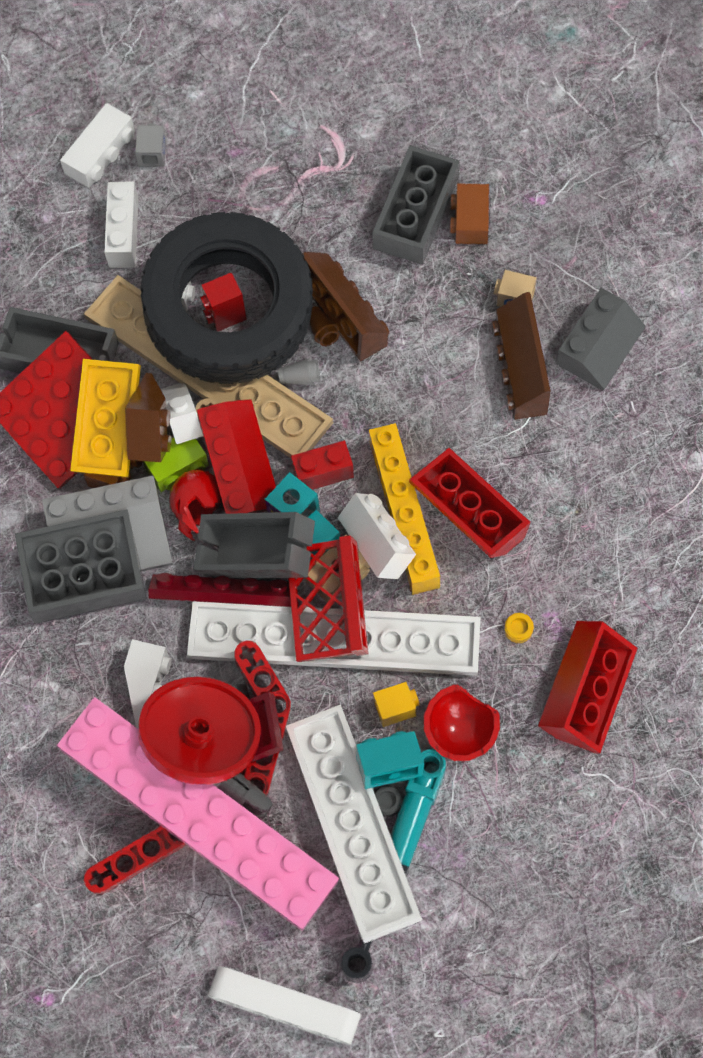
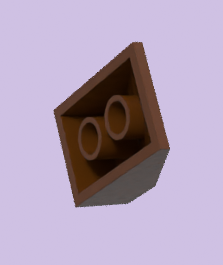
(147, 422)

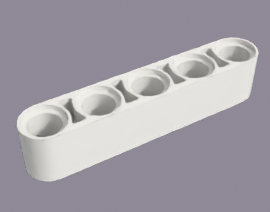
(284, 1005)

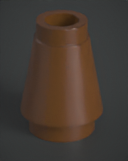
(323, 328)

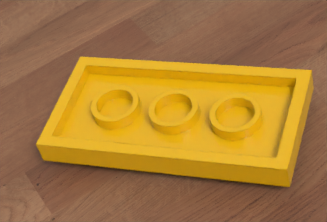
(101, 417)

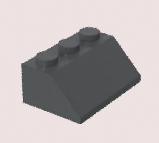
(600, 339)

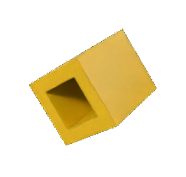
(395, 704)

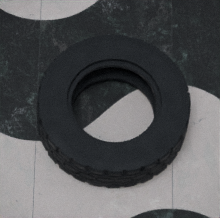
(218, 241)

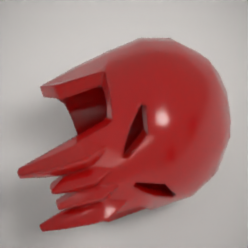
(191, 496)

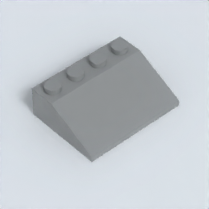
(144, 509)

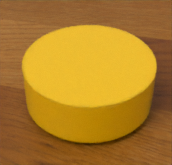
(519, 627)

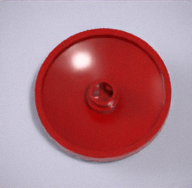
(199, 730)

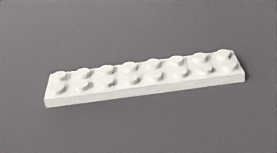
(353, 825)

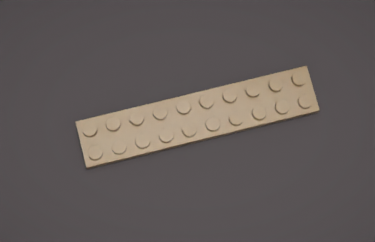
(282, 415)

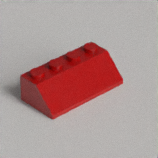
(237, 455)
(471, 504)
(588, 686)

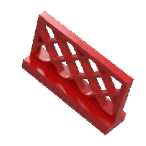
(352, 602)

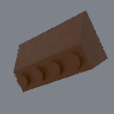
(345, 306)
(522, 358)

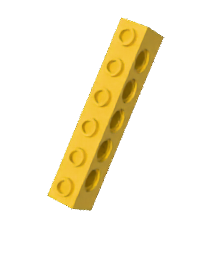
(404, 506)

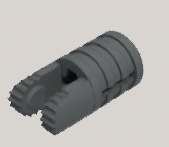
(247, 795)

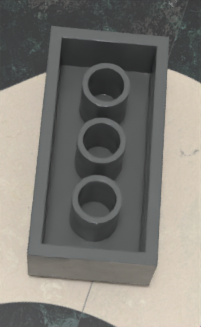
(416, 204)

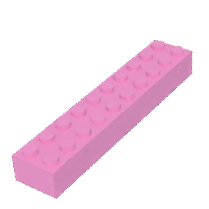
(200, 817)

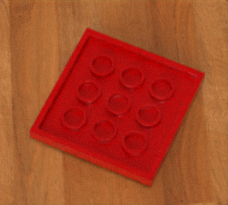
(43, 406)

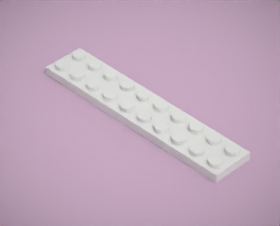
(394, 638)

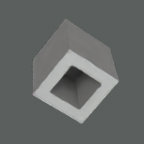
(151, 145)

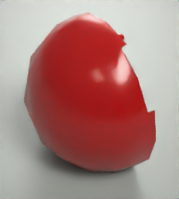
(460, 724)

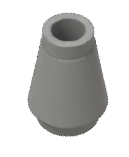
(300, 373)

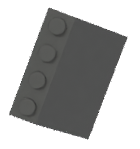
(80, 566)

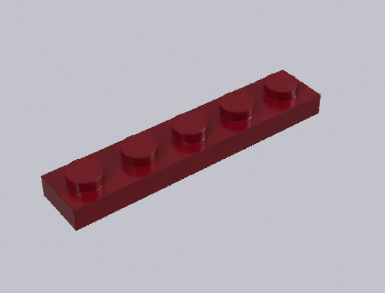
(219, 590)

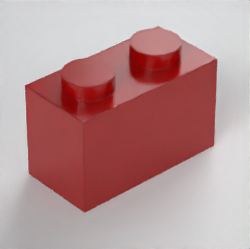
(223, 302)
(323, 465)

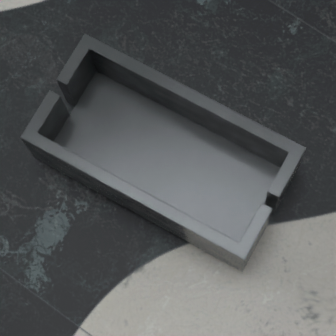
(35, 332)
(255, 545)

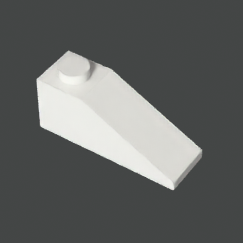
(183, 414)

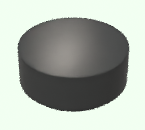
(388, 800)

